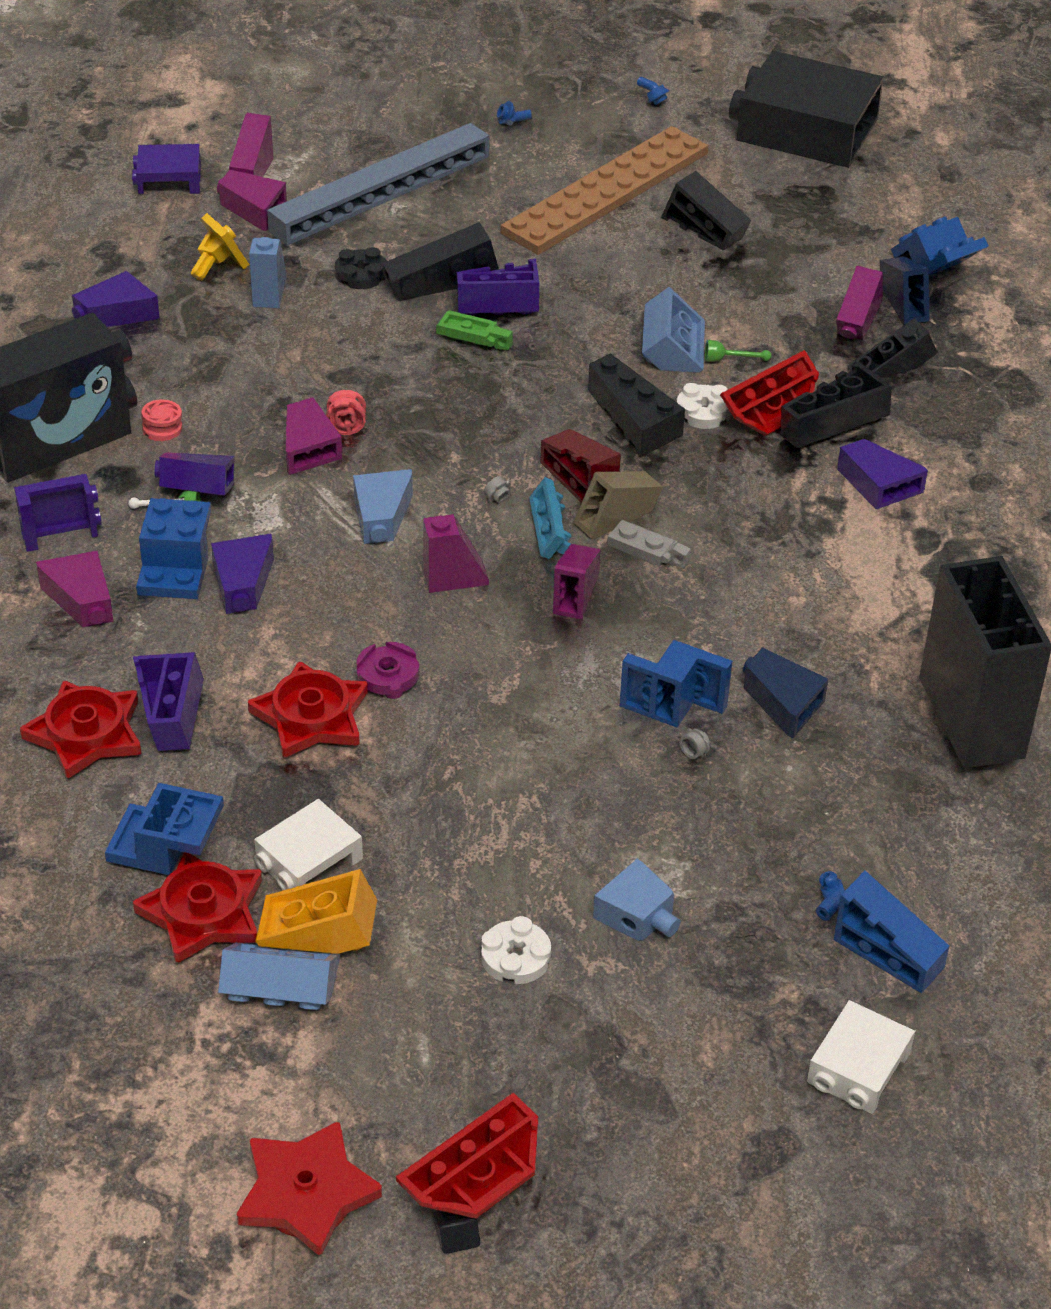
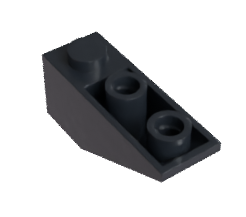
(900, 351)

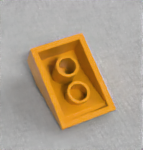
(320, 915)

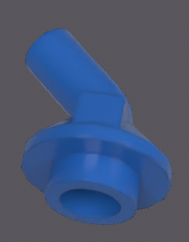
(657, 93)
(507, 115)

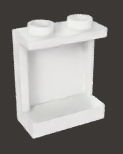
(306, 845)
(860, 1056)

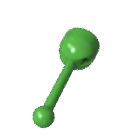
(716, 351)

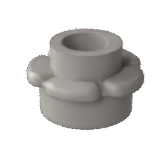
(497, 490)
(694, 743)

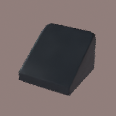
(456, 1231)

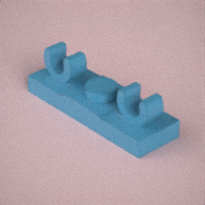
(548, 519)

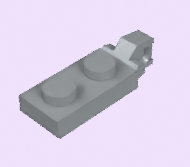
(648, 545)

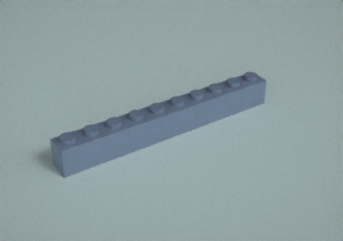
(377, 184)

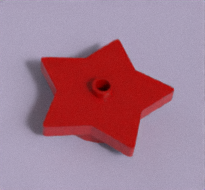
(311, 709)
(85, 726)
(202, 905)
(305, 1187)

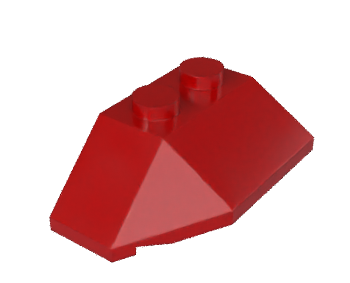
(760, 398)
(478, 1162)

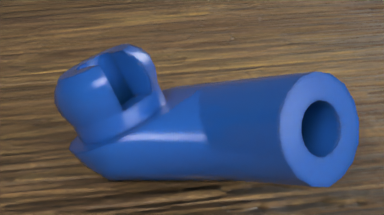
(831, 890)

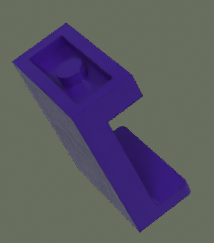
(167, 163)
(56, 508)

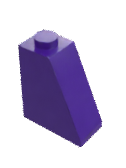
(117, 301)
(196, 472)
(880, 473)
(242, 570)

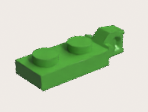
(474, 330)

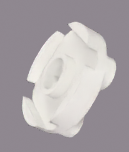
(695, 397)
(516, 934)

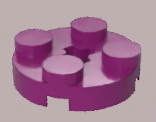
(388, 682)

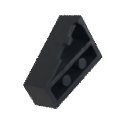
(705, 211)

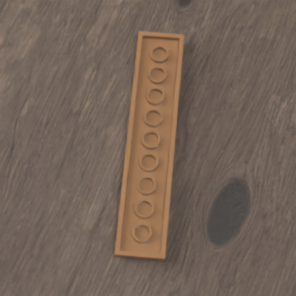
(603, 190)

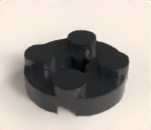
(360, 267)

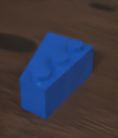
(889, 934)

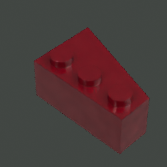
(575, 460)

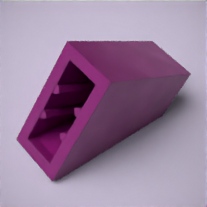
(254, 146)
(251, 196)
(860, 303)
(310, 437)
(449, 556)
(575, 580)
(77, 587)

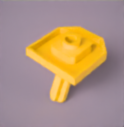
(216, 247)

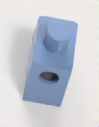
(636, 903)

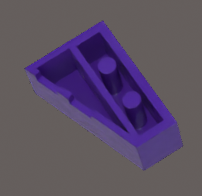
(499, 290)
(170, 696)

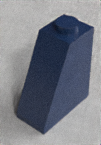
(906, 288)
(784, 689)

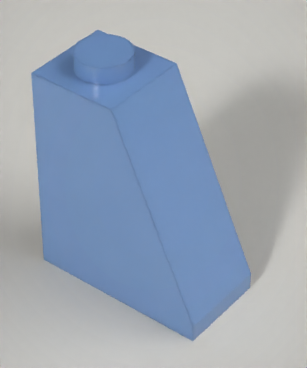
(267, 272)
(382, 503)

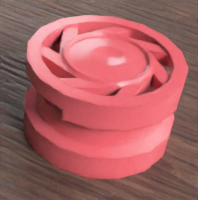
(346, 412)
(162, 420)

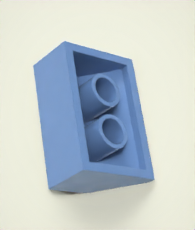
(673, 334)
(278, 975)

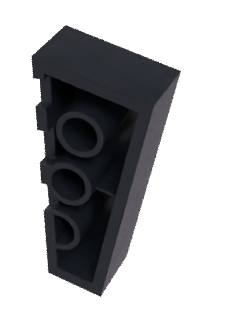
(436, 264)
(635, 405)
(836, 407)

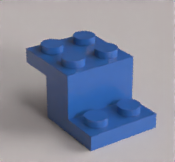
(939, 245)
(173, 548)
(675, 683)
(169, 824)

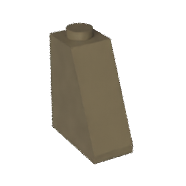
(616, 498)

